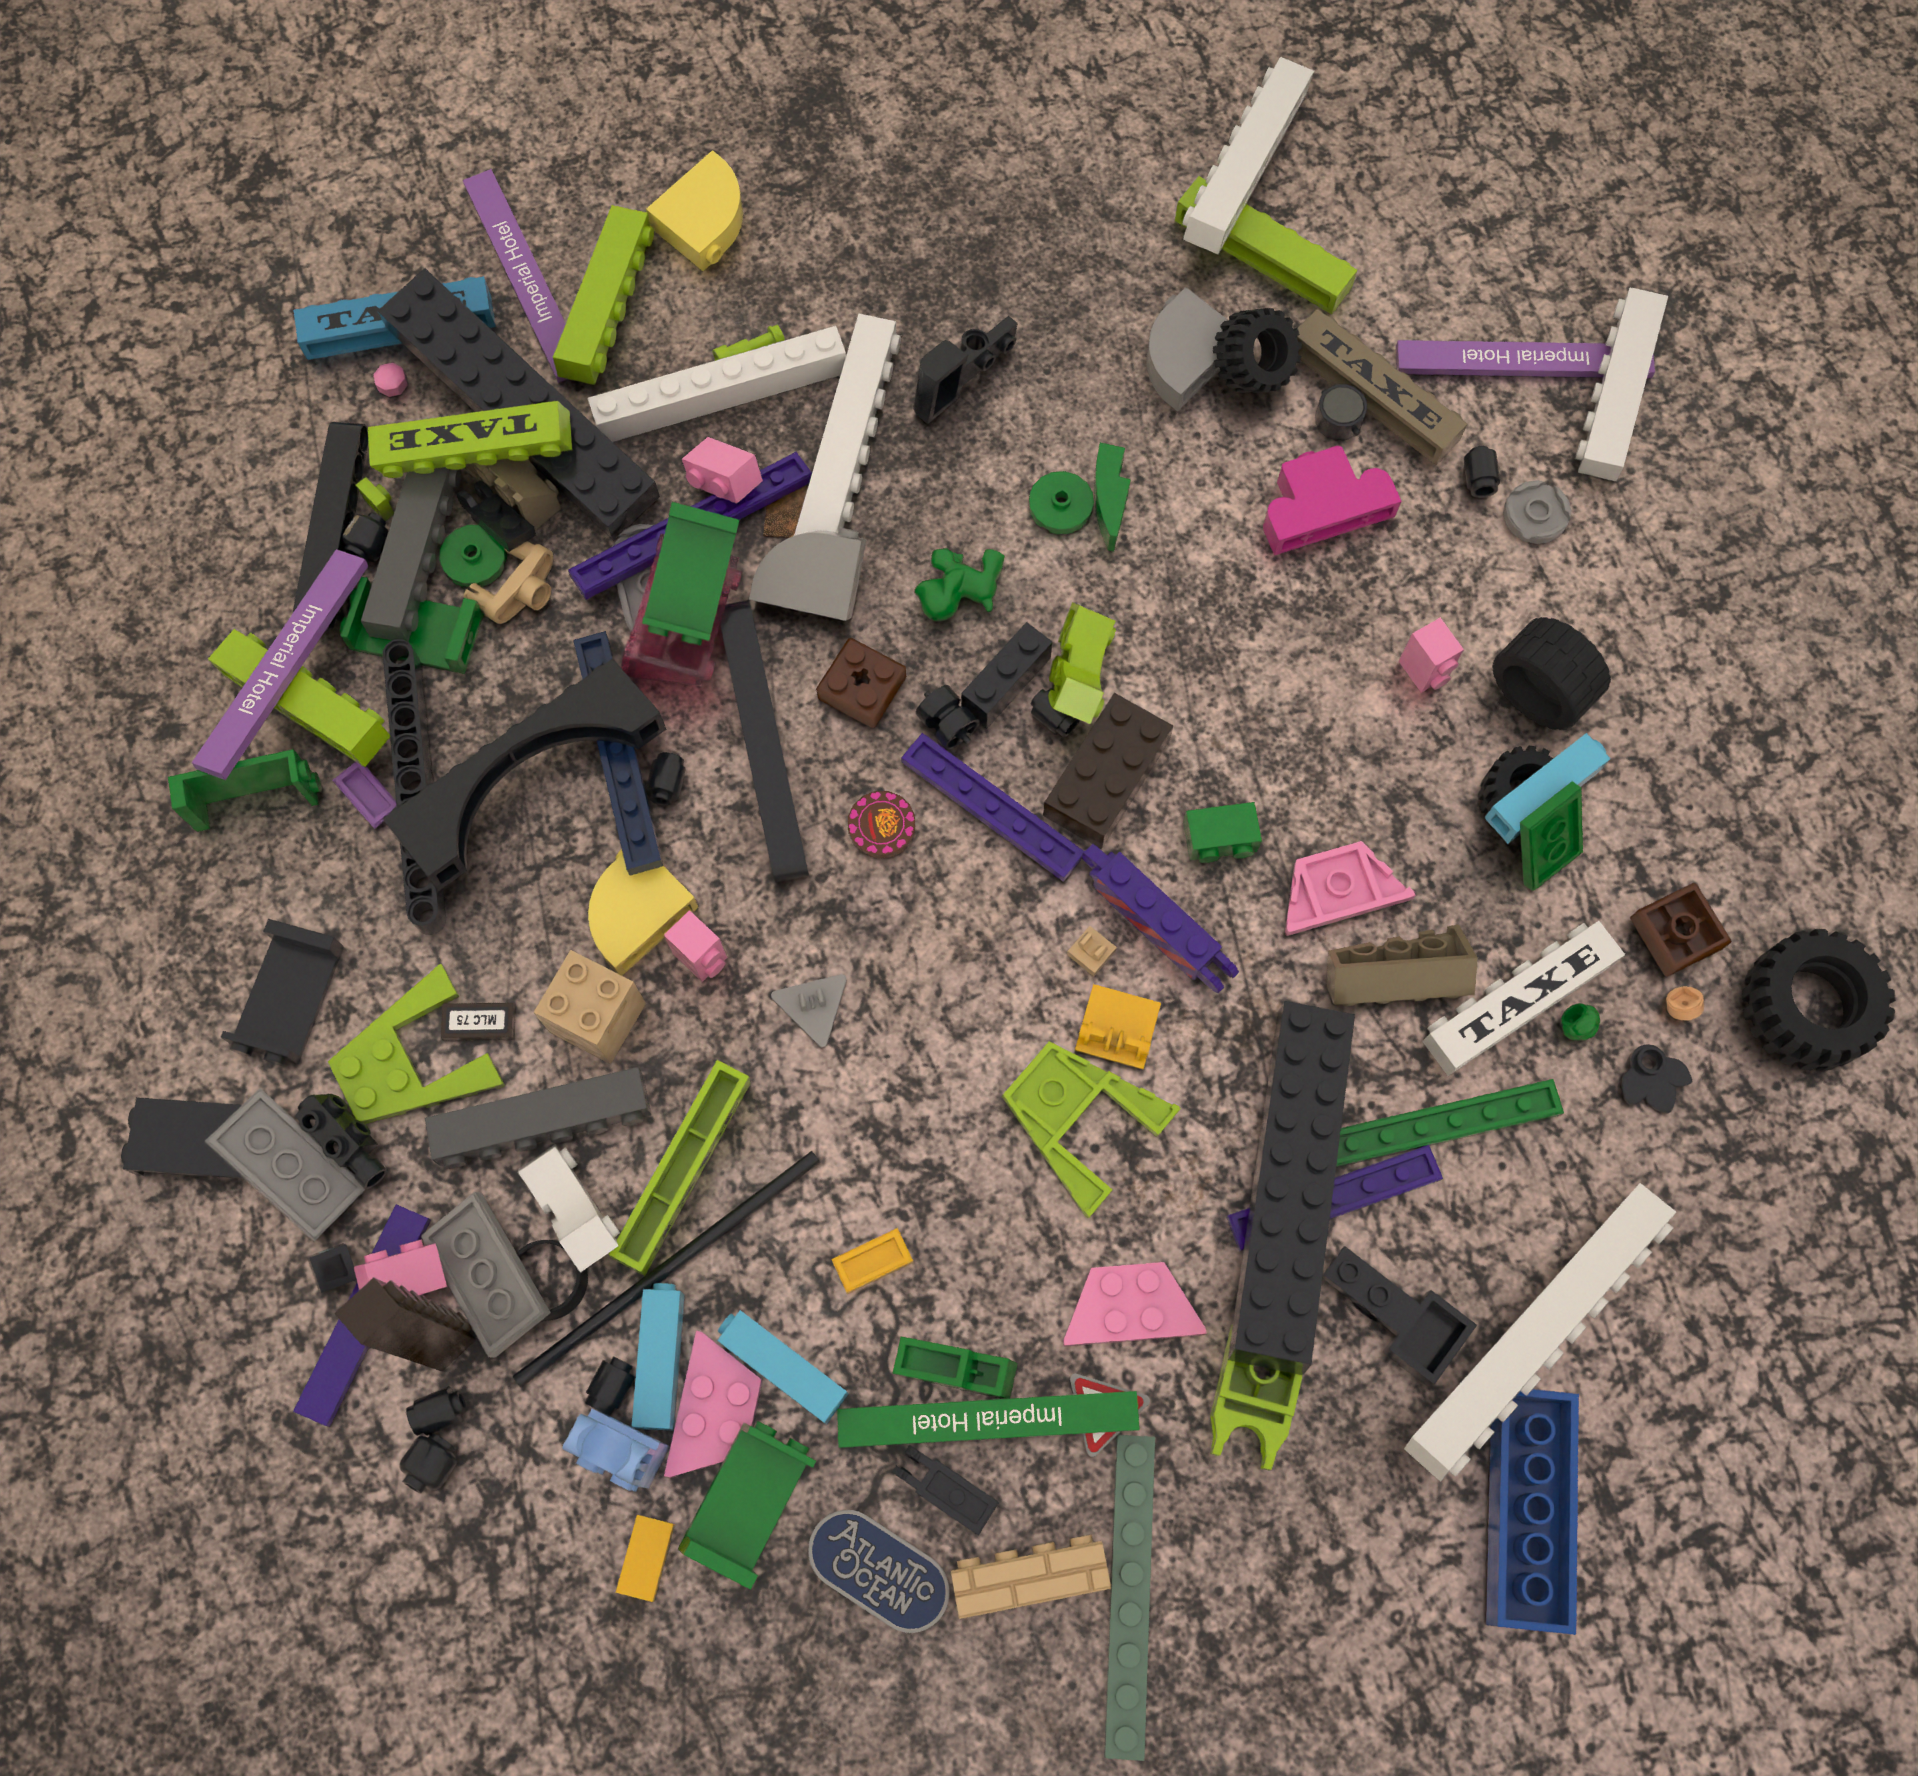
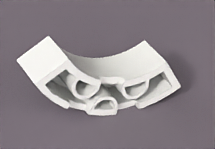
(577, 1220)

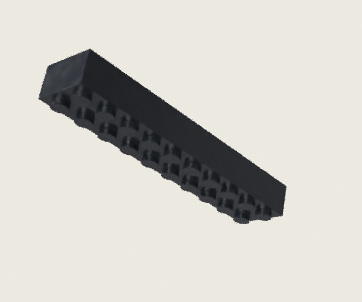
(493, 377)
(1292, 1190)

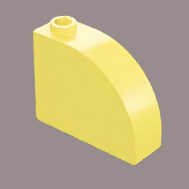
(700, 212)
(634, 912)

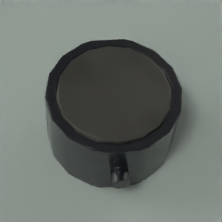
(1341, 412)

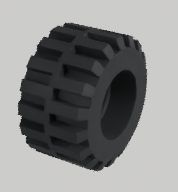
(1277, 344)
(1508, 768)

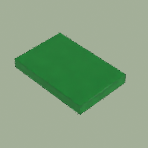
(1552, 836)

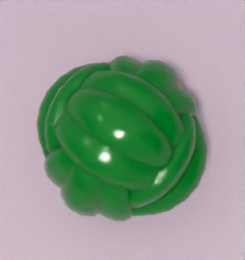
(1580, 1022)

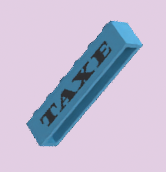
(357, 325)

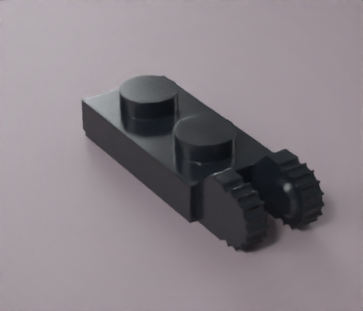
(497, 517)
(949, 1492)

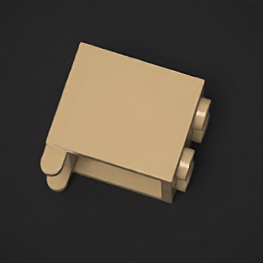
(590, 1006)

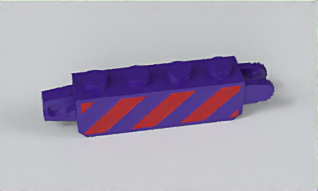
(1157, 917)

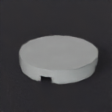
(1537, 512)

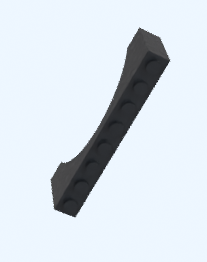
(439, 818)

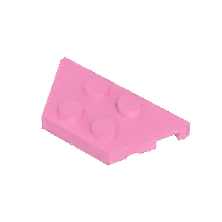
(1339, 887)
(1131, 1306)
(712, 1409)

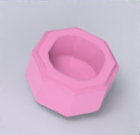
(390, 379)

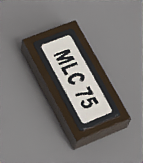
(478, 1021)

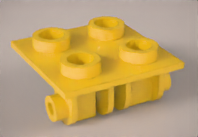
(1118, 1026)

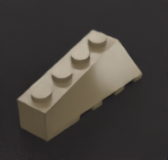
(519, 488)
(1403, 969)

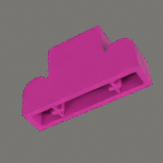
(1326, 500)

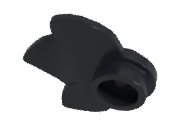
(1654, 1084)

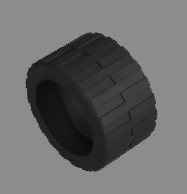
(1551, 673)

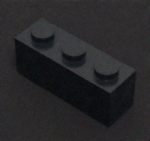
(1007, 674)

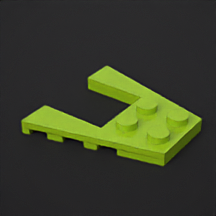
(379, 1073)
(1054, 1095)

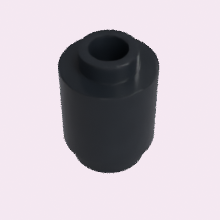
(1482, 471)
(1051, 718)
(665, 779)
(609, 1385)
(436, 1411)

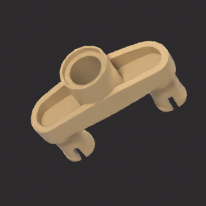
(522, 588)

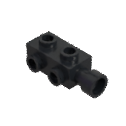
(352, 1136)

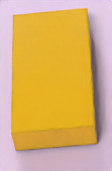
(872, 1260)
(645, 1558)

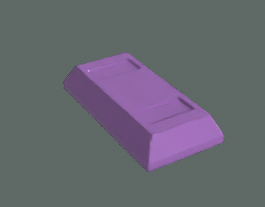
(365, 793)

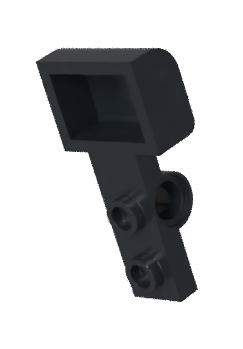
(950, 368)
(1425, 1331)

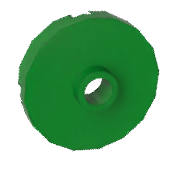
(1057, 516)
(480, 568)

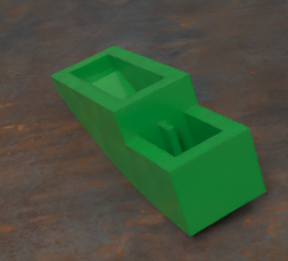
(1110, 492)
(955, 1367)

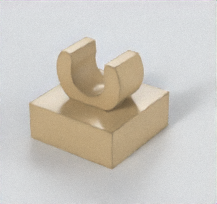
(1091, 951)

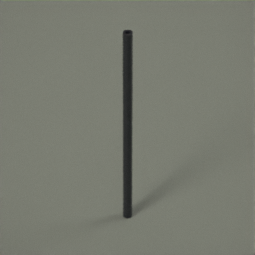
(665, 1269)

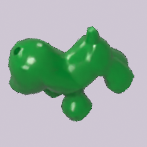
(942, 596)

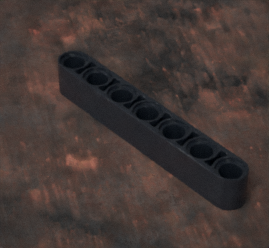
(333, 501)

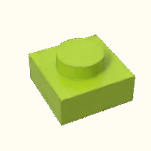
(376, 498)

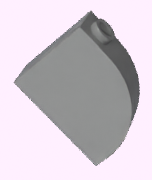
(1182, 348)
(812, 573)

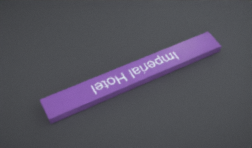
(517, 262)
(1502, 358)
(279, 665)

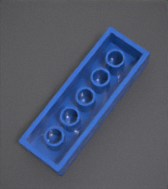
(1534, 1515)

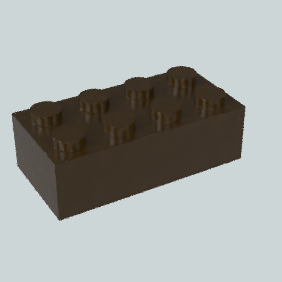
(1107, 770)

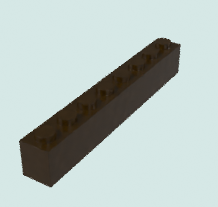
(406, 1324)

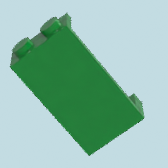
(690, 573)
(441, 639)
(196, 789)
(745, 1503)

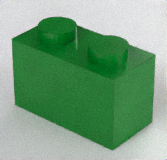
(1222, 832)

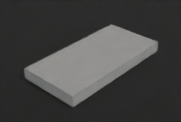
(285, 1164)
(486, 1275)

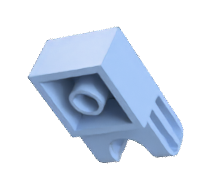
(615, 1447)

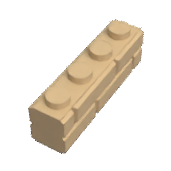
(1030, 1578)

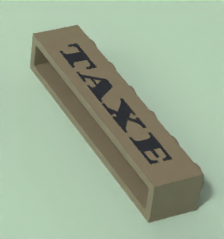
(1389, 393)

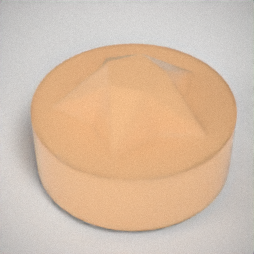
(1685, 1003)

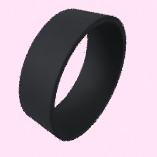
(577, 1293)

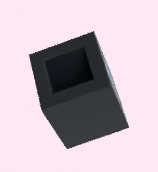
(332, 1267)

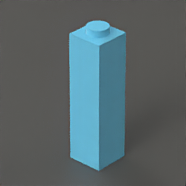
(1575, 764)
(658, 1358)
(781, 1366)

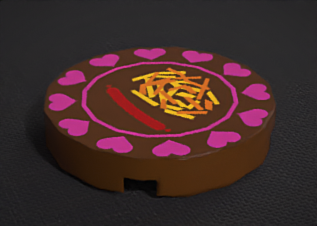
(881, 824)

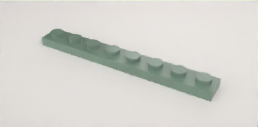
(1130, 1598)

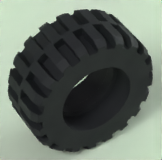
(1851, 973)

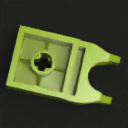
(1253, 1403)

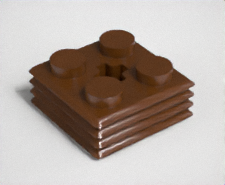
(868, 700)
(1680, 909)

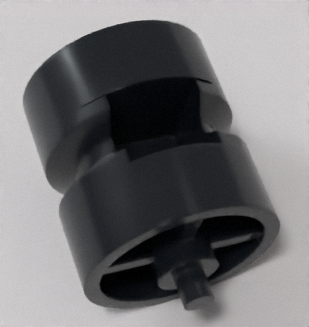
(943, 713)

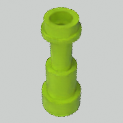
(773, 336)

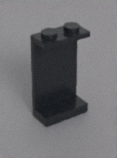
(286, 994)
(172, 1138)

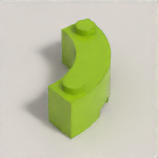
(1079, 666)

